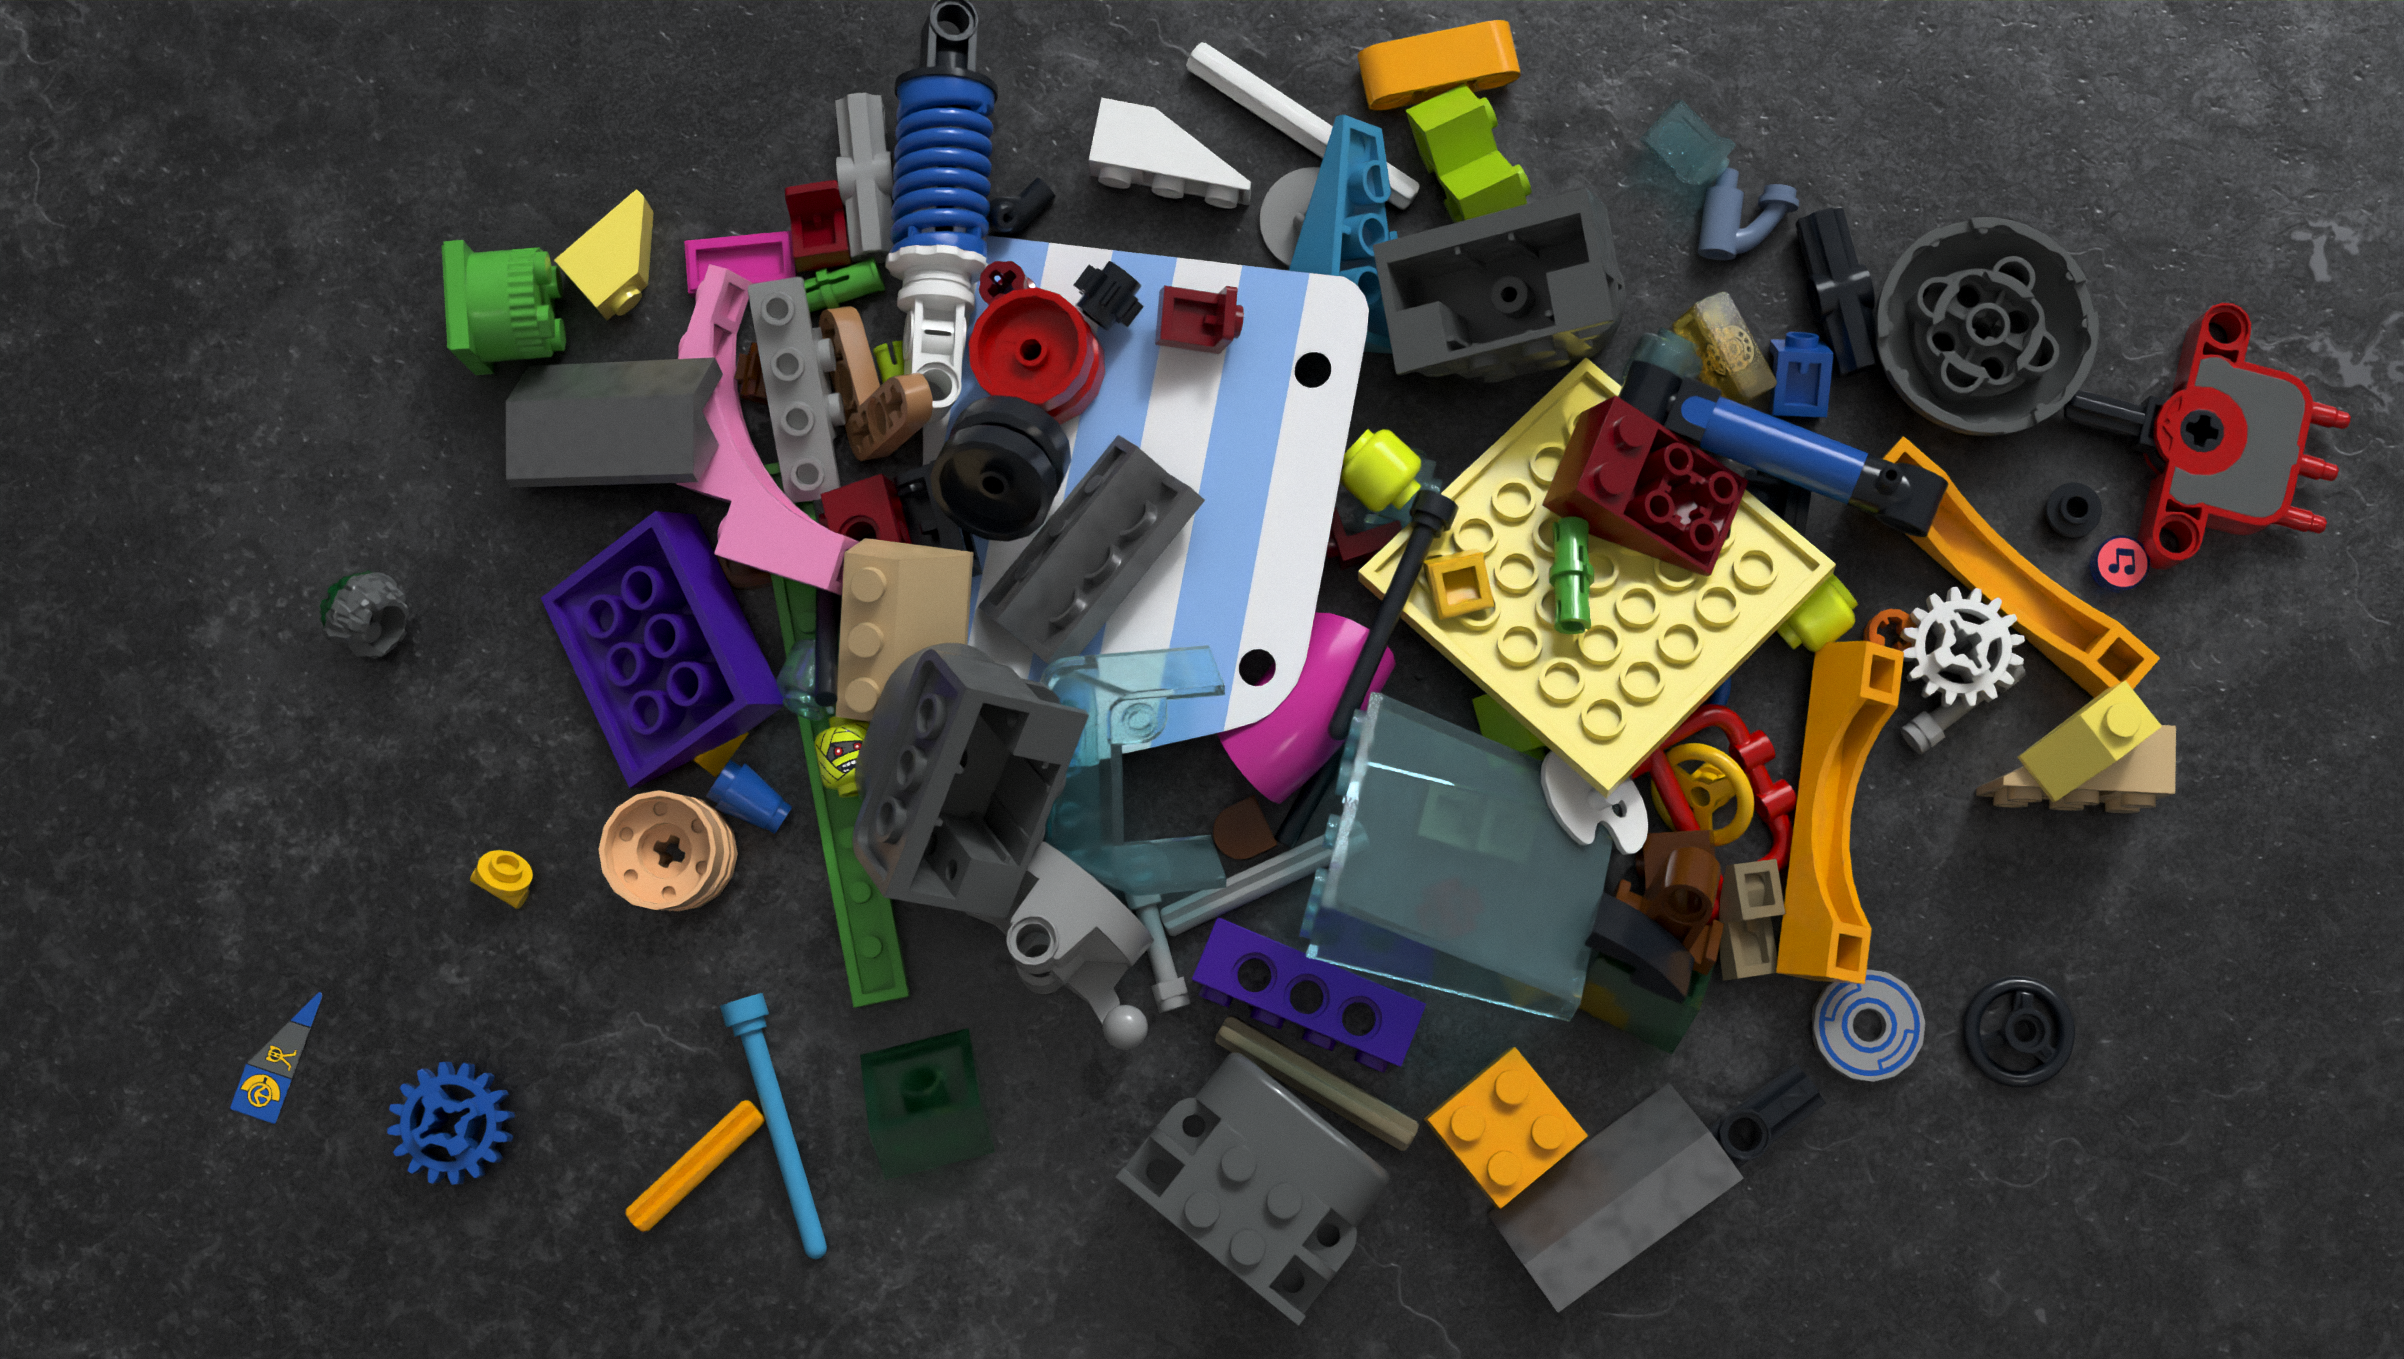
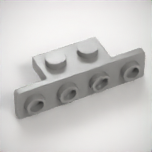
(797, 387)

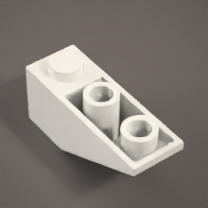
(1150, 150)

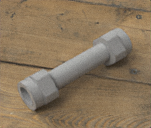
(1927, 729)
(1169, 990)

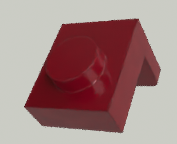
(818, 225)
(1198, 319)
(1359, 547)

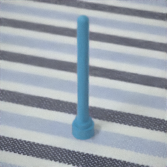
(747, 1021)

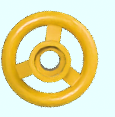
(1709, 789)

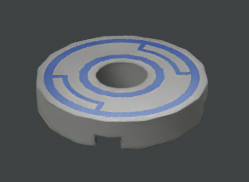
(1900, 1032)

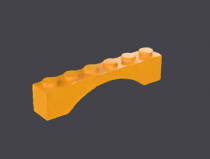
(2064, 628)
(1849, 703)

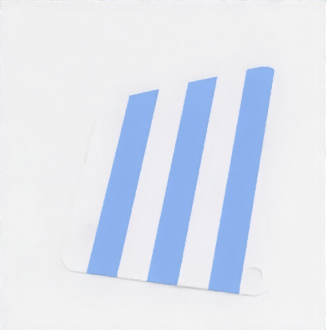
(1231, 431)

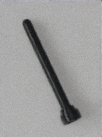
(1430, 517)

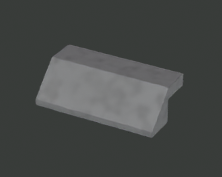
(611, 423)
(1091, 552)
(1615, 1196)

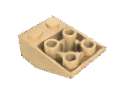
(2124, 786)

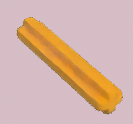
(695, 1166)

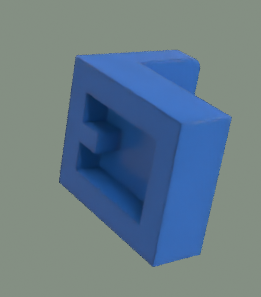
(1802, 375)

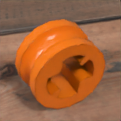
(1882, 620)

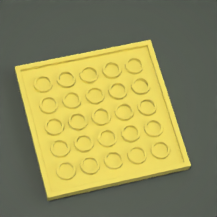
(1656, 630)

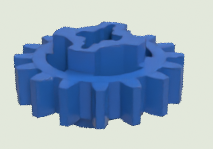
(437, 1103)

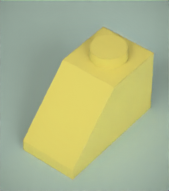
(613, 257)
(2089, 741)

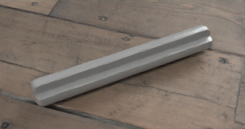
(1246, 887)

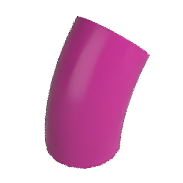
(1293, 740)

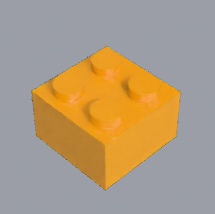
(1505, 1127)

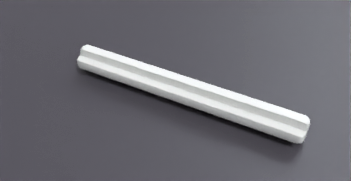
(1281, 111)

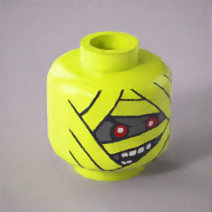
(837, 754)

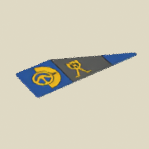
(272, 1068)

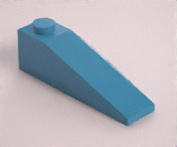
(1349, 218)

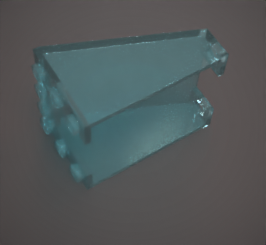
(1453, 867)

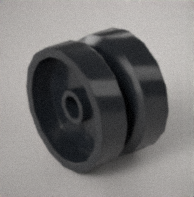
(1001, 468)

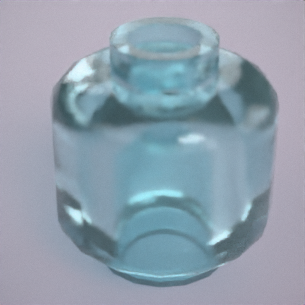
(1667, 352)
(797, 682)

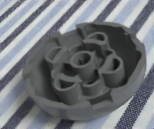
(2011, 272)

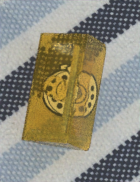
(1726, 348)

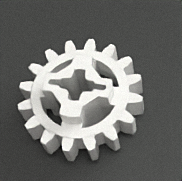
(1973, 667)

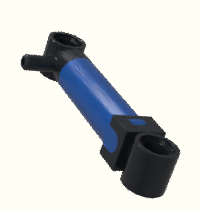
(1896, 494)

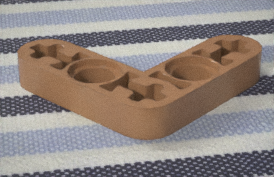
(876, 415)

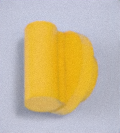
(504, 876)

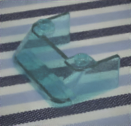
(1127, 707)

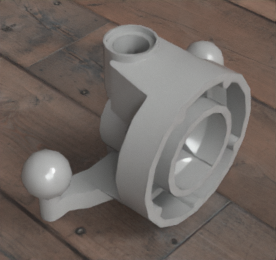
(1084, 938)

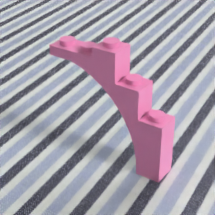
(762, 522)

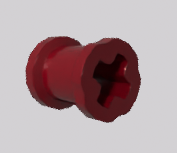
(1010, 275)

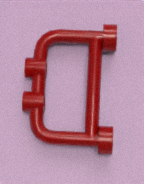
(1750, 752)

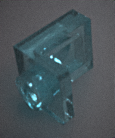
(1688, 145)

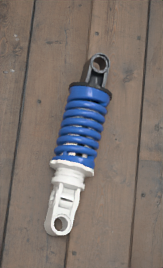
(941, 196)

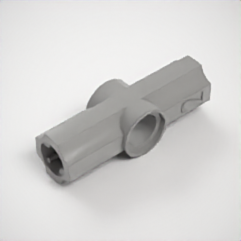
(865, 175)

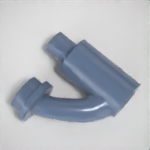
(1720, 226)

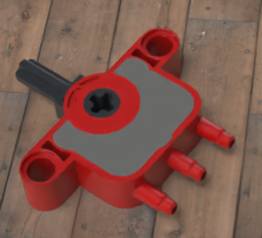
(2250, 434)

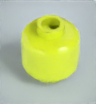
(1380, 470)
(1821, 617)

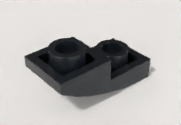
(1656, 956)

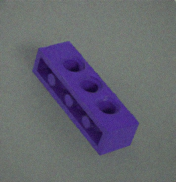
(1393, 1012)

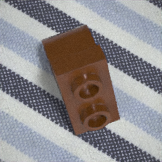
(1683, 902)

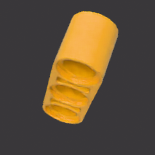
(1432, 63)

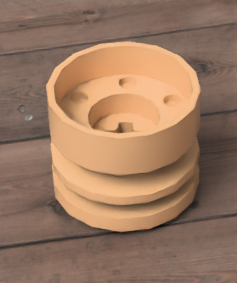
(636, 854)

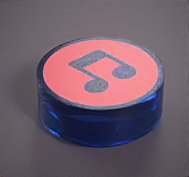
(2119, 563)

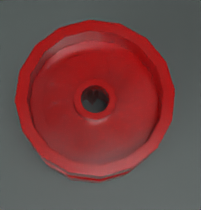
(1038, 350)

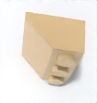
(892, 607)

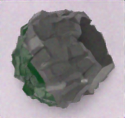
(365, 614)

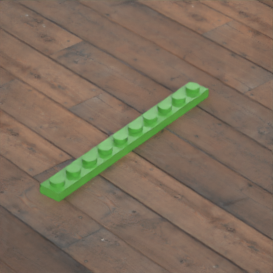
(862, 913)

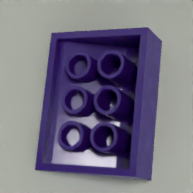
(662, 647)

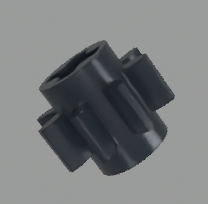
(1108, 295)

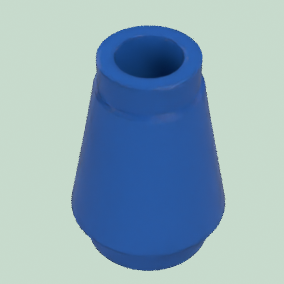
(748, 797)

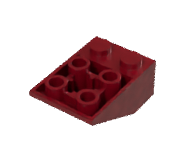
(1645, 487)

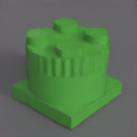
(500, 305)

